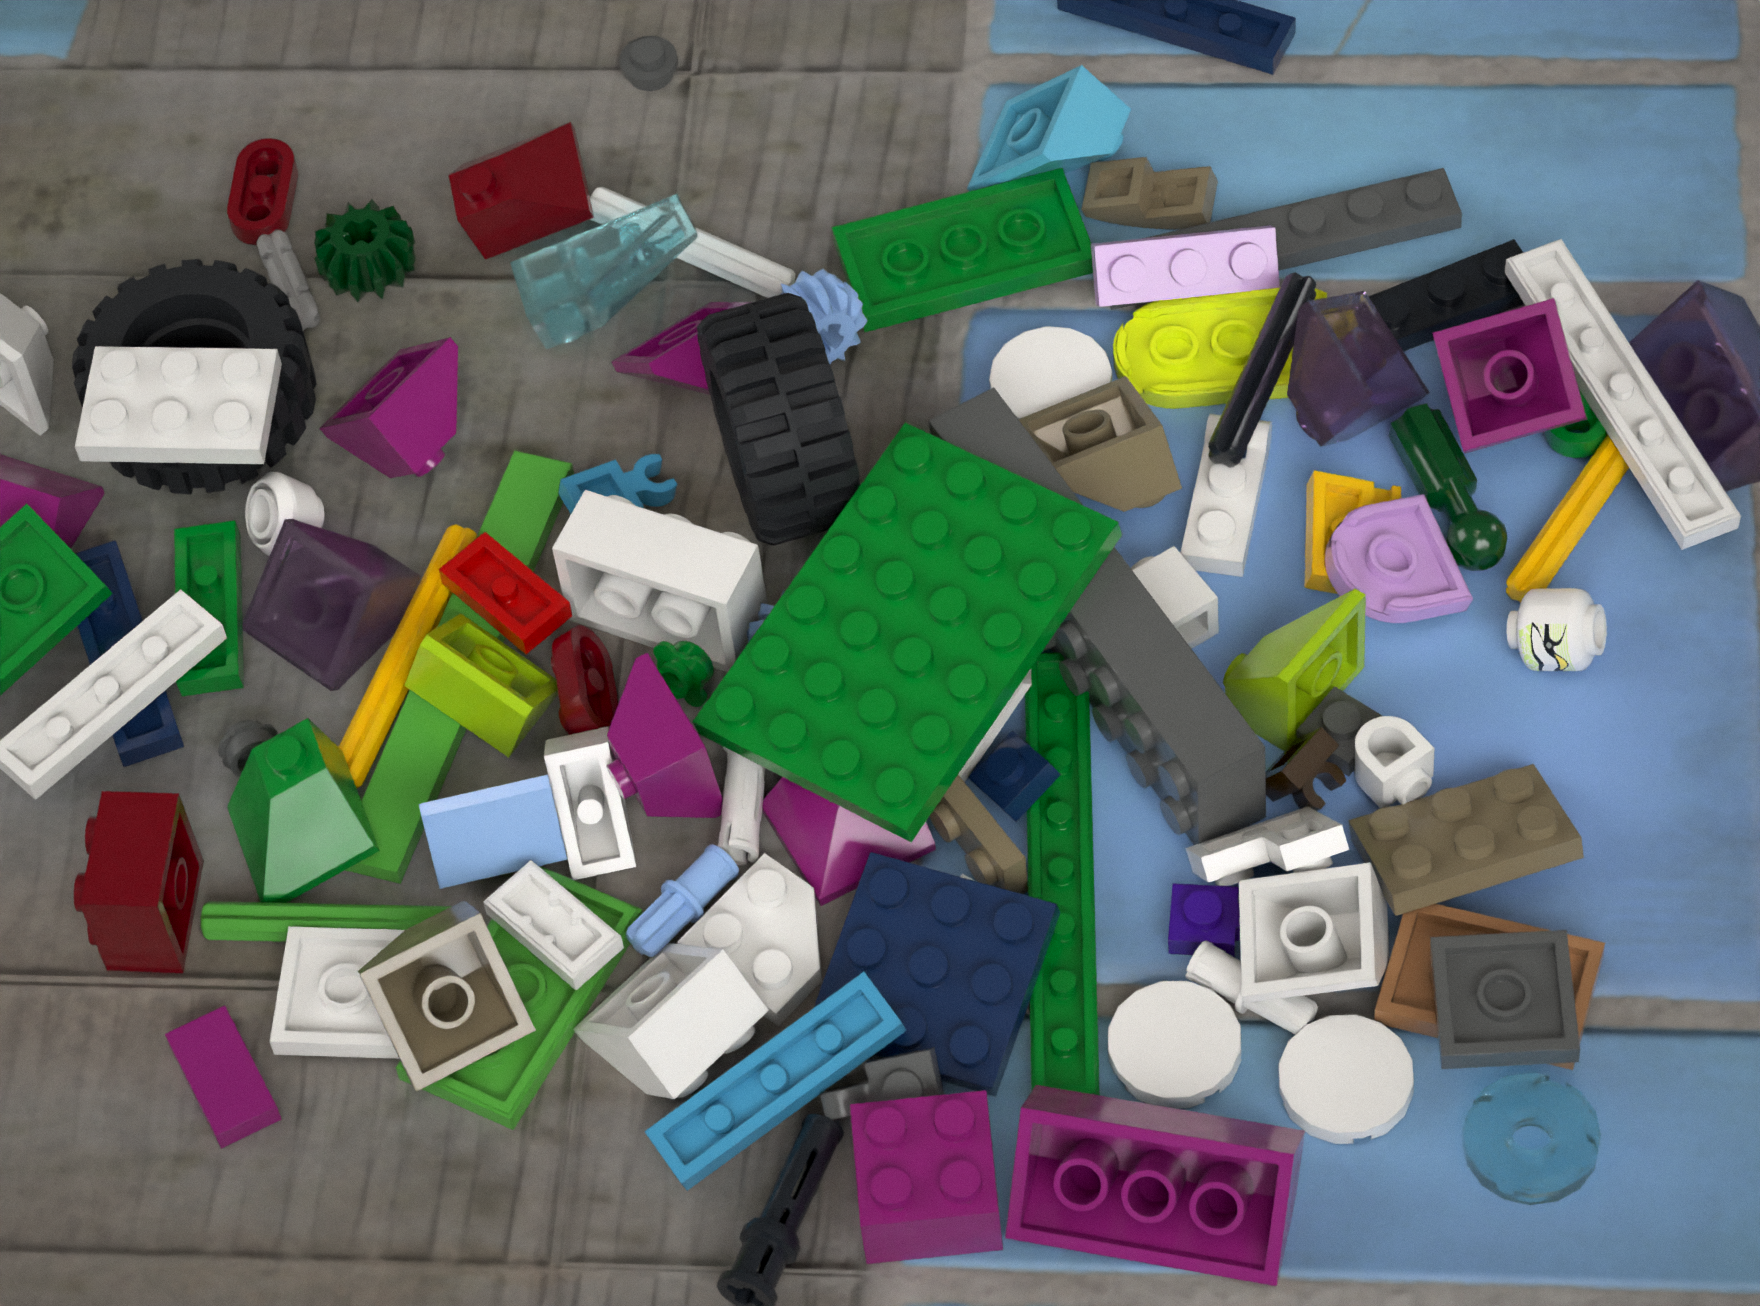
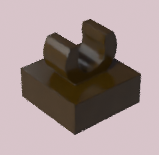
(1298, 767)

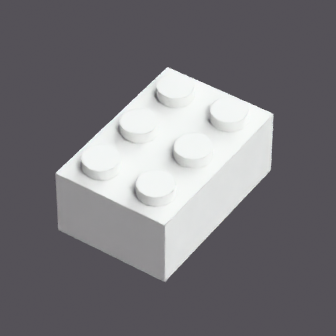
(658, 577)

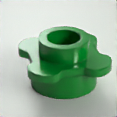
(685, 670)

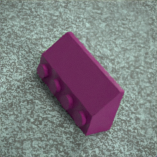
(1154, 1184)

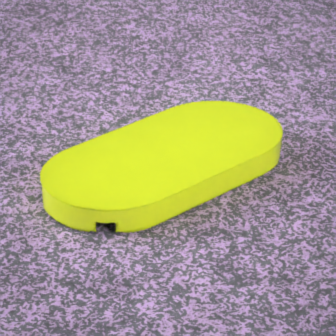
(1194, 347)

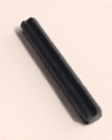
(1260, 372)

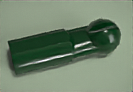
(1448, 483)

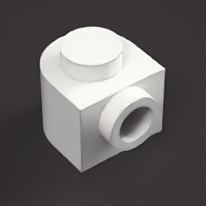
(1392, 761)

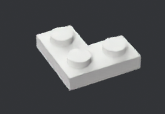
(1293, 841)

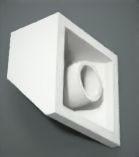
(25, 365)
(1312, 932)

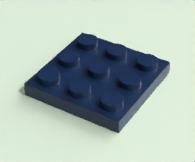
(947, 961)

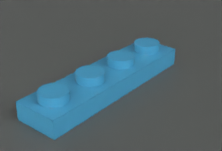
(775, 1081)

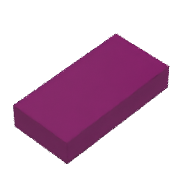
(223, 1076)

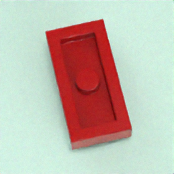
(505, 593)

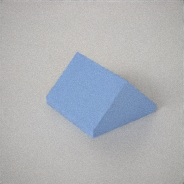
(493, 831)

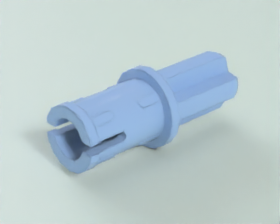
(682, 901)

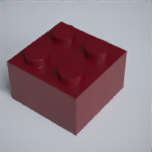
(140, 881)

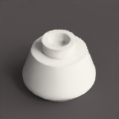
(277, 499)

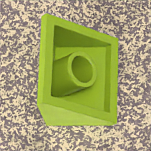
(481, 683)

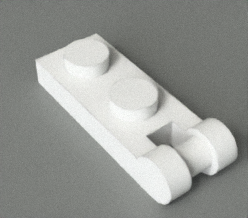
(1225, 506)

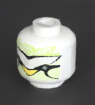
(1557, 629)

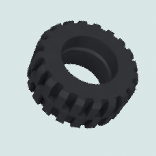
(206, 309)
(779, 416)

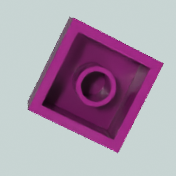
(926, 1177)

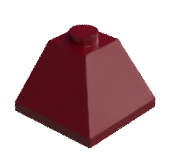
(522, 192)

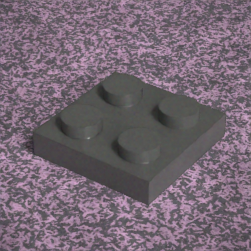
(1504, 999)

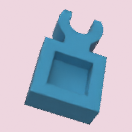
(611, 480)

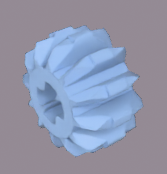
(834, 309)

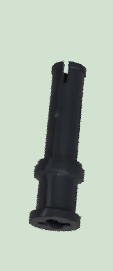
(772, 1236)

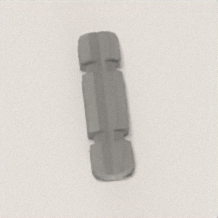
(288, 276)

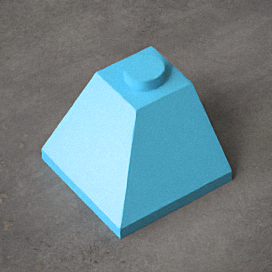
(1051, 128)

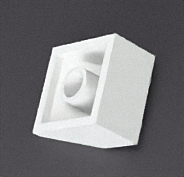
(674, 1019)

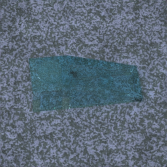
(597, 272)

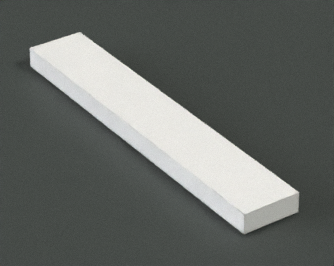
(1627, 399)

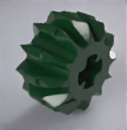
(365, 250)

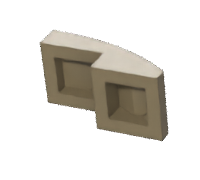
(1136, 196)

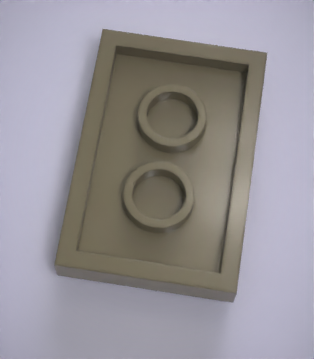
(1466, 839)

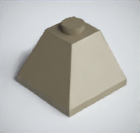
(1107, 446)
(445, 995)

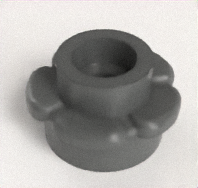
(239, 742)

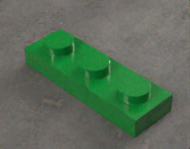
(212, 576)

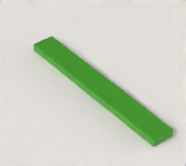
(423, 736)

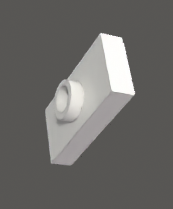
(553, 925)

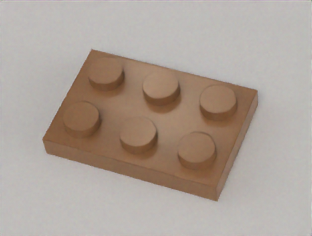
(1407, 987)

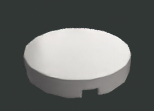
(1047, 368)
(1174, 1044)
(1346, 1078)

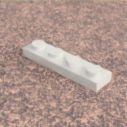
(109, 693)

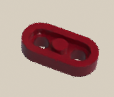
(258, 201)
(583, 681)

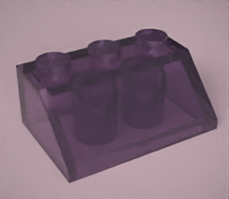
(1708, 370)

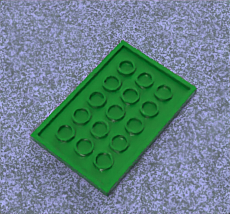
(908, 630)

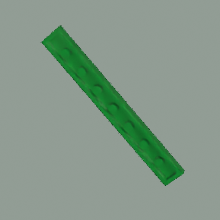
(1063, 873)

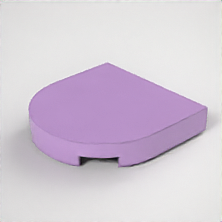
(1398, 561)

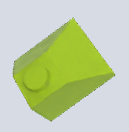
(1298, 668)

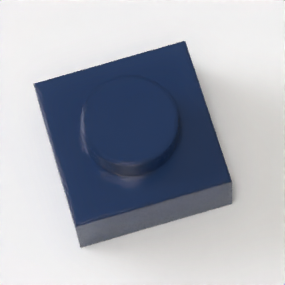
(1014, 776)

